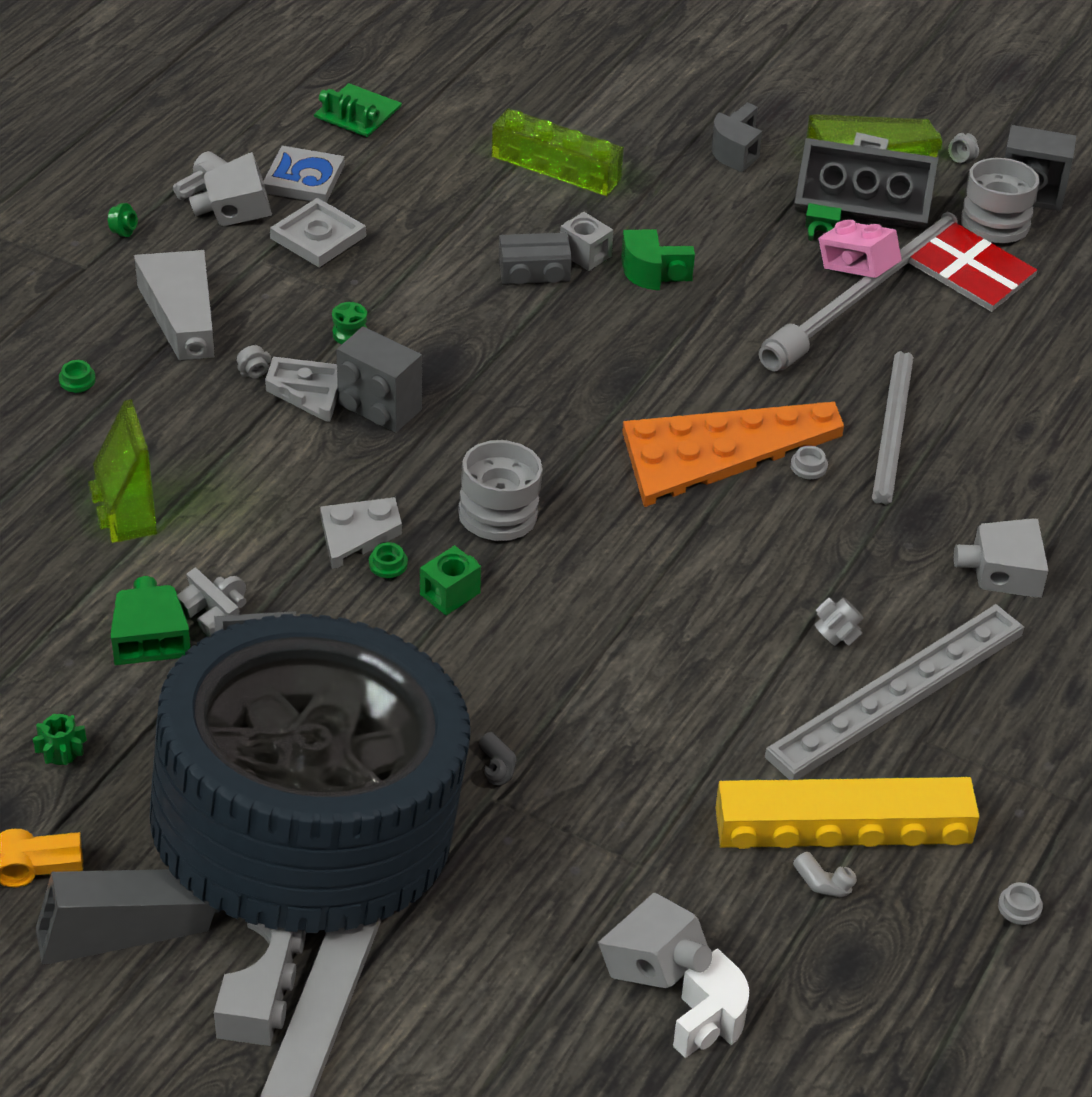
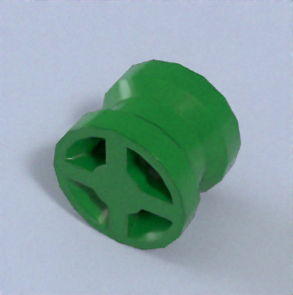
(348, 320)

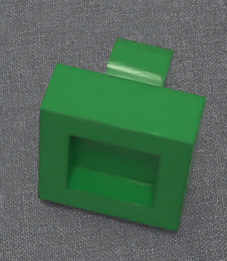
(821, 218)

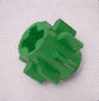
(59, 739)

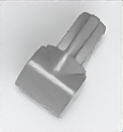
(195, 182)

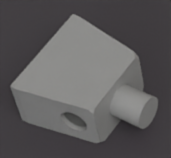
(233, 192)
(1007, 557)
(656, 944)

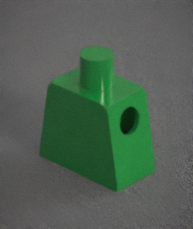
(148, 624)

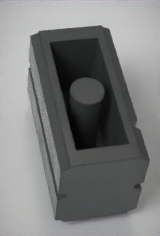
(534, 258)

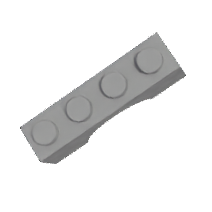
(252, 998)

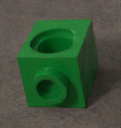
(450, 580)

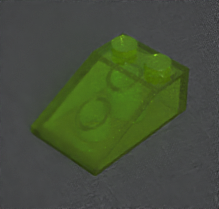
(124, 480)

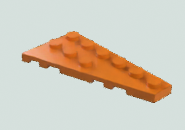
(717, 445)

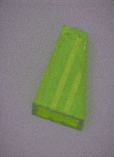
(904, 134)

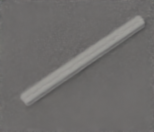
(892, 428)

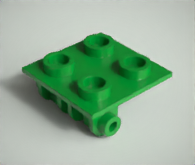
(355, 109)

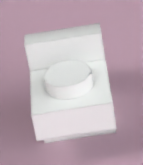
(717, 1004)

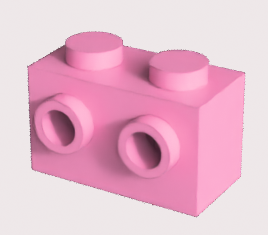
(860, 248)

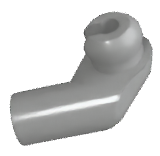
(833, 884)

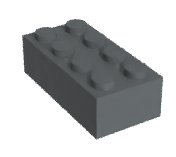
(867, 183)

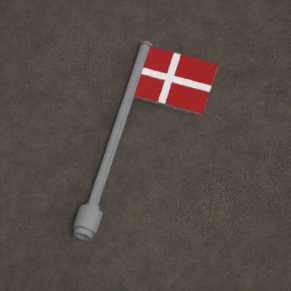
(942, 251)

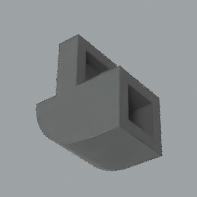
(736, 138)

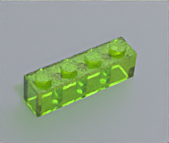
(557, 151)

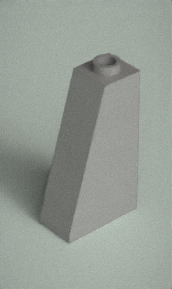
(179, 299)

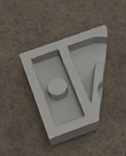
(304, 384)
(359, 527)

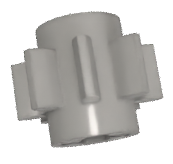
(839, 621)

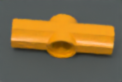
(26, 856)

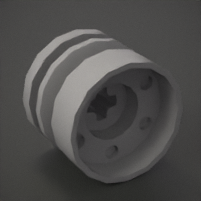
(1000, 199)
(500, 490)

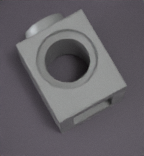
(588, 240)

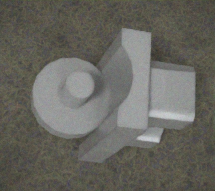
(218, 598)

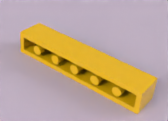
(846, 812)

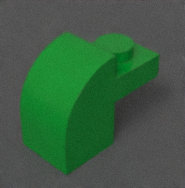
(650, 264)

